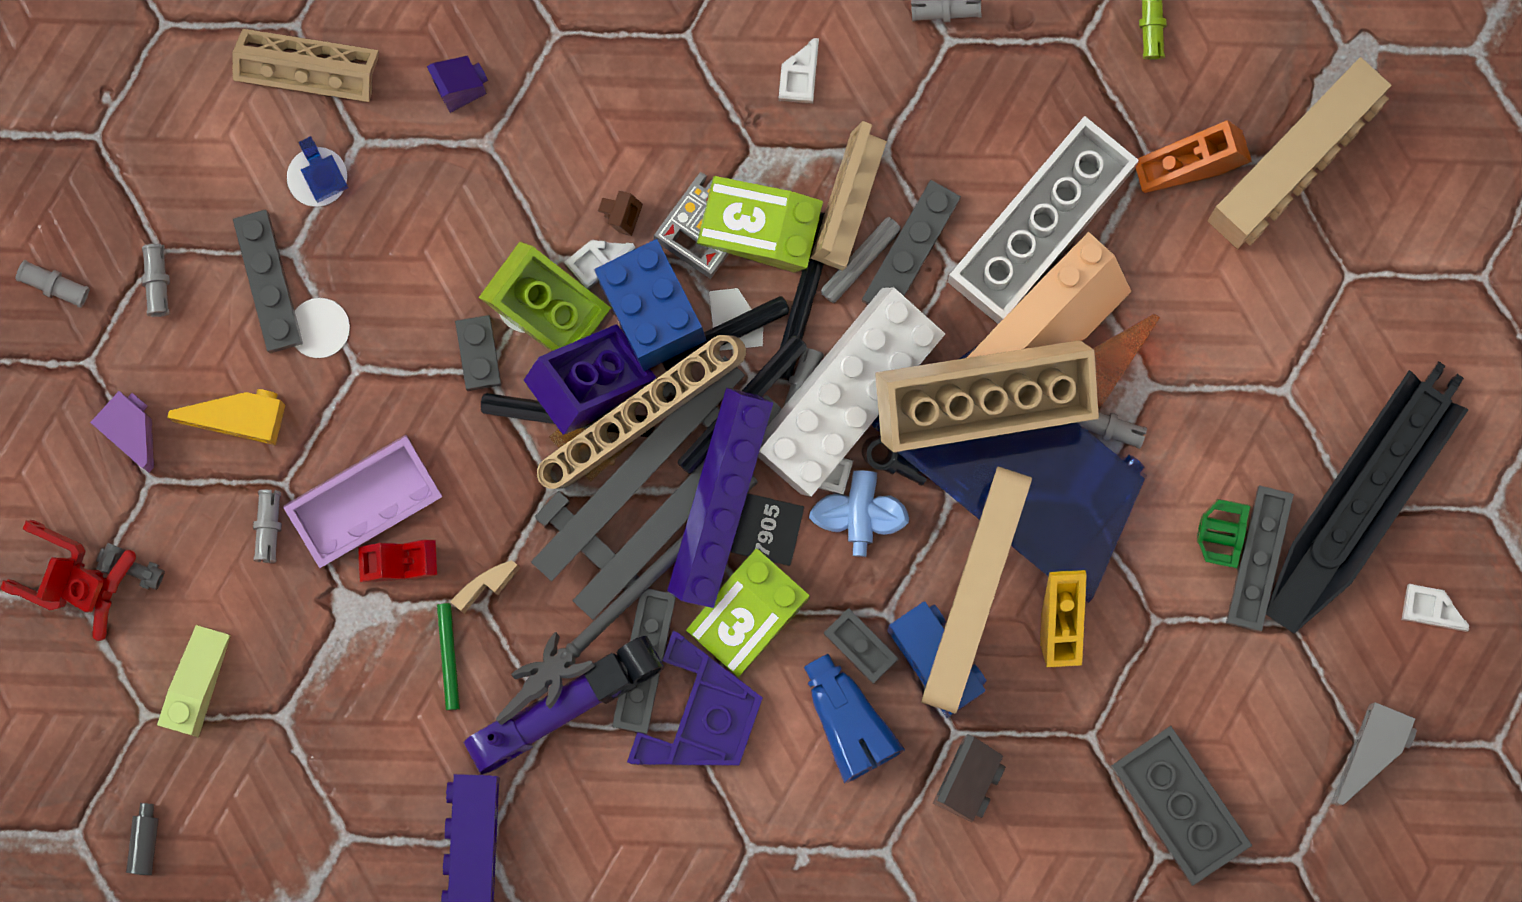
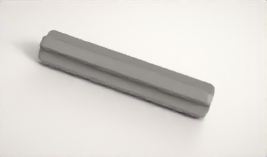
(861, 259)

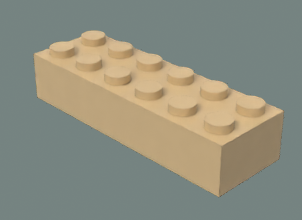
(1305, 147)
(987, 395)

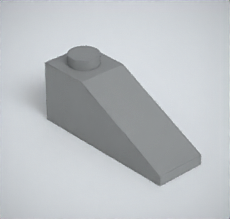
(1377, 744)

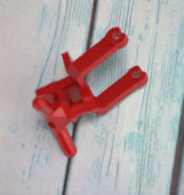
(70, 582)

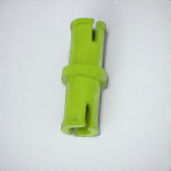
(1152, 25)

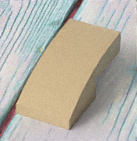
(494, 579)

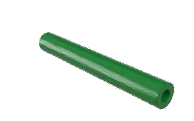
(448, 656)

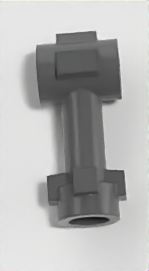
(150, 576)

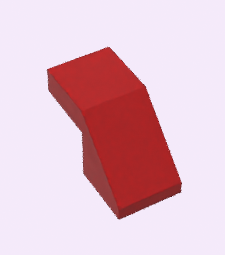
(397, 561)

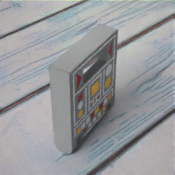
(687, 218)

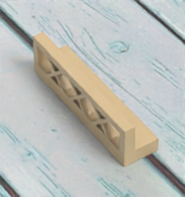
(303, 69)
(849, 198)

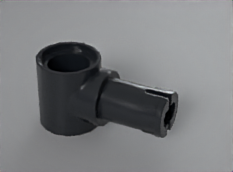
(892, 463)

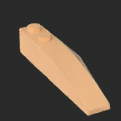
(1064, 302)

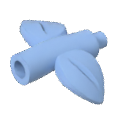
(860, 512)

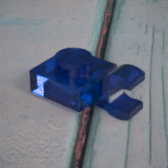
(322, 174)

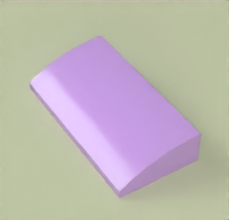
(362, 501)

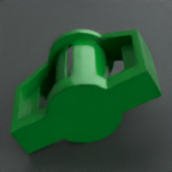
(1235, 540)

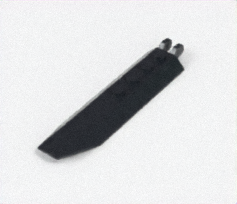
(1365, 497)

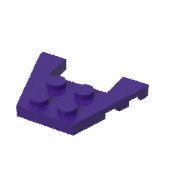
(714, 720)

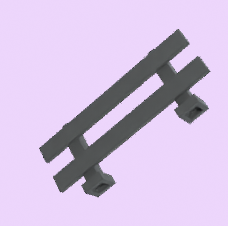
(580, 530)

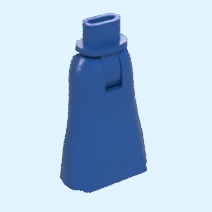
(852, 726)

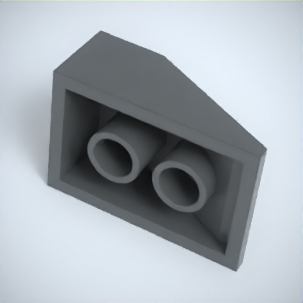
(969, 779)

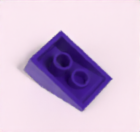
(587, 378)

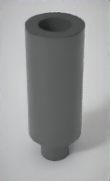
(142, 841)

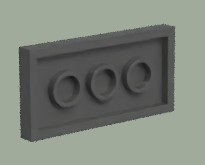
(1181, 805)

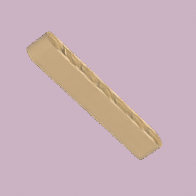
(624, 414)
(976, 590)

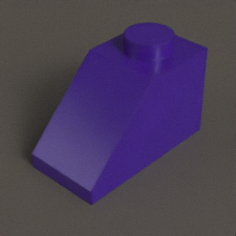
(458, 81)

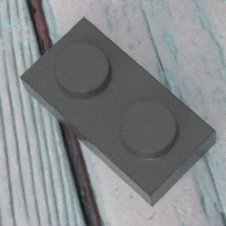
(478, 353)
(861, 646)

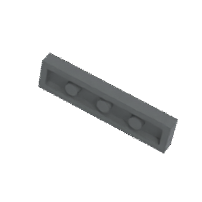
(914, 241)
(267, 281)
(1259, 558)
(651, 620)

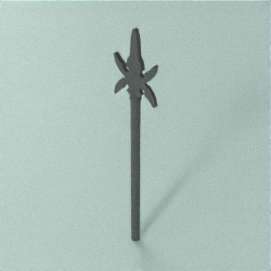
(556, 667)

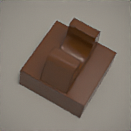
(622, 212)

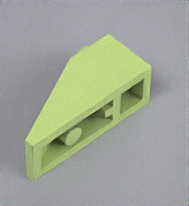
(194, 682)

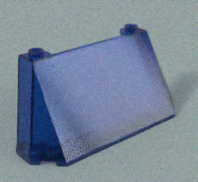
(1075, 497)

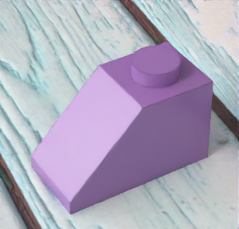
(128, 428)

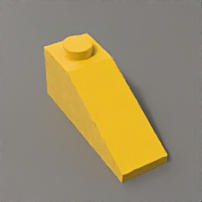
(239, 415)
(1063, 618)

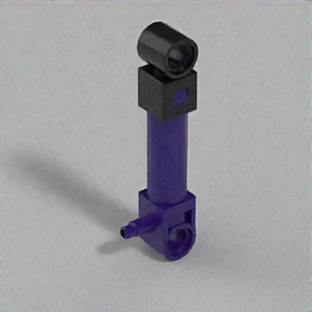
(601, 684)

